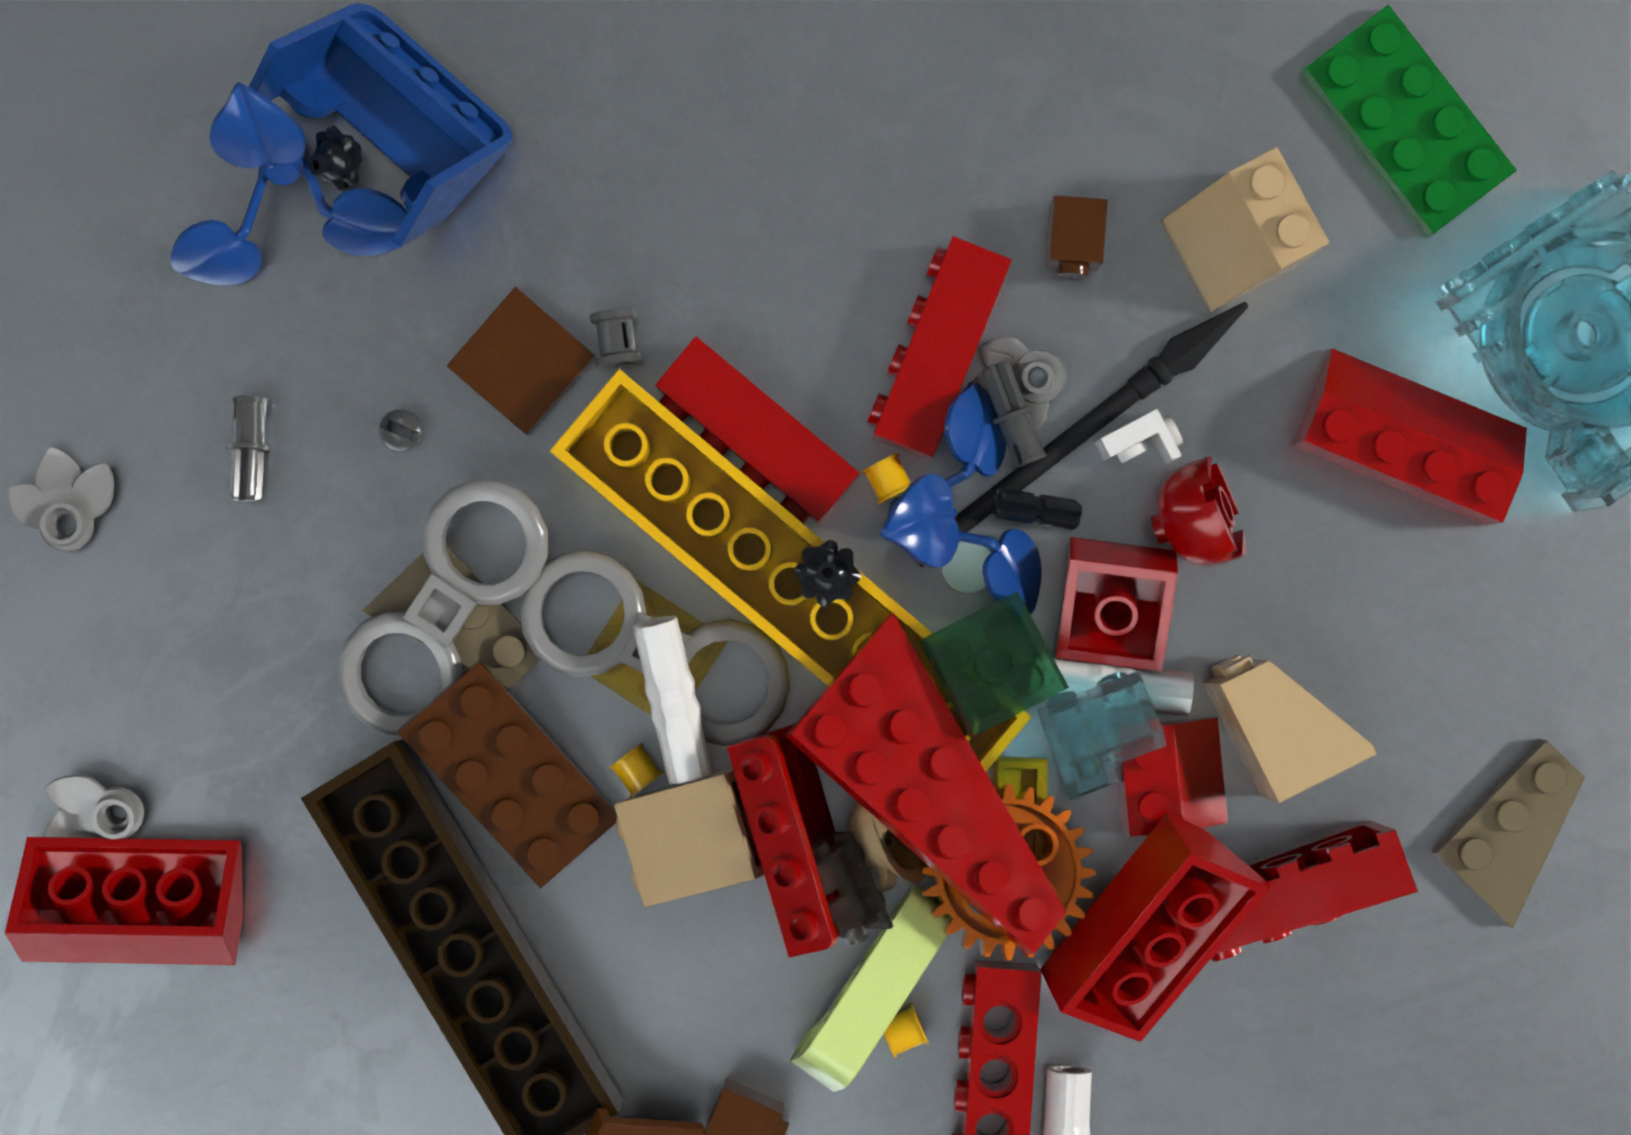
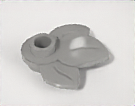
(1022, 363)
(62, 491)
(87, 812)

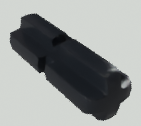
(1027, 508)

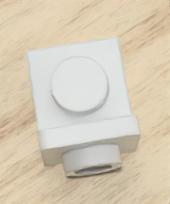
(1130, 439)

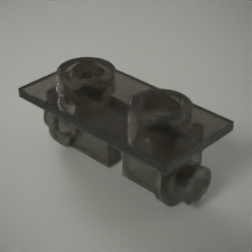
(844, 868)

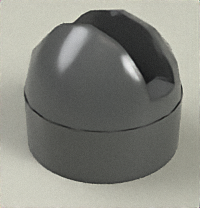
(404, 419)

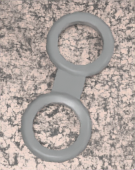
(444, 599)
(625, 648)

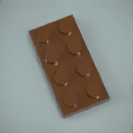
(509, 773)

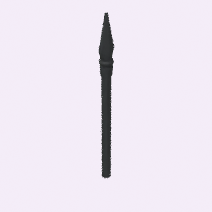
(1179, 356)

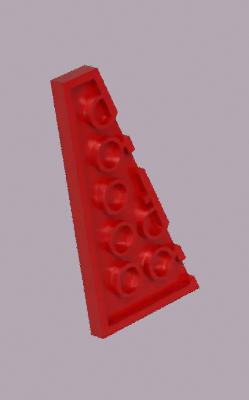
(907, 762)

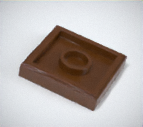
(521, 361)

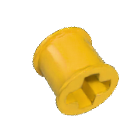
(887, 478)
(636, 770)
(905, 1032)

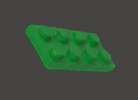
(1408, 121)

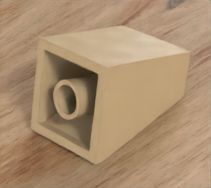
(1245, 230)
(1281, 729)
(688, 838)

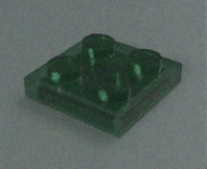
(994, 664)

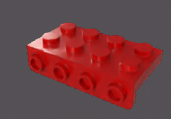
(784, 814)

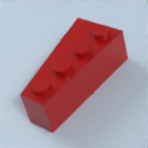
(1323, 883)

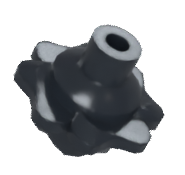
(336, 158)
(827, 573)

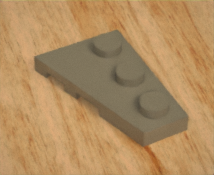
(488, 635)
(1512, 830)

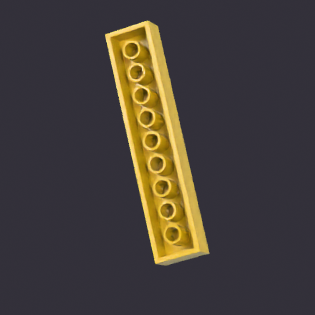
(734, 536)

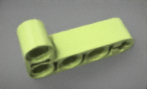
(873, 994)

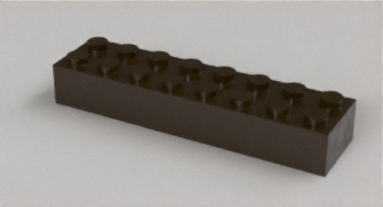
(461, 946)

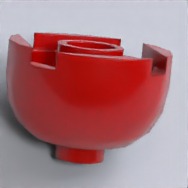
(1199, 515)

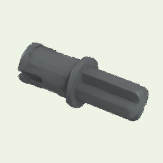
(1013, 414)
(248, 448)

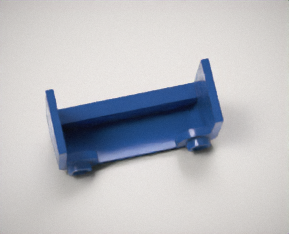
(394, 98)

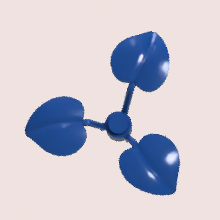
(259, 133)
(924, 514)

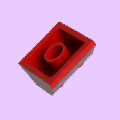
(1117, 604)
(1175, 779)

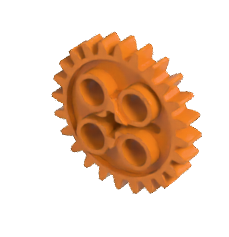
(1059, 863)

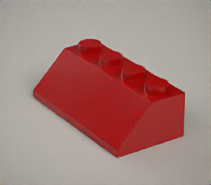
(1413, 439)
(128, 901)
(1152, 929)

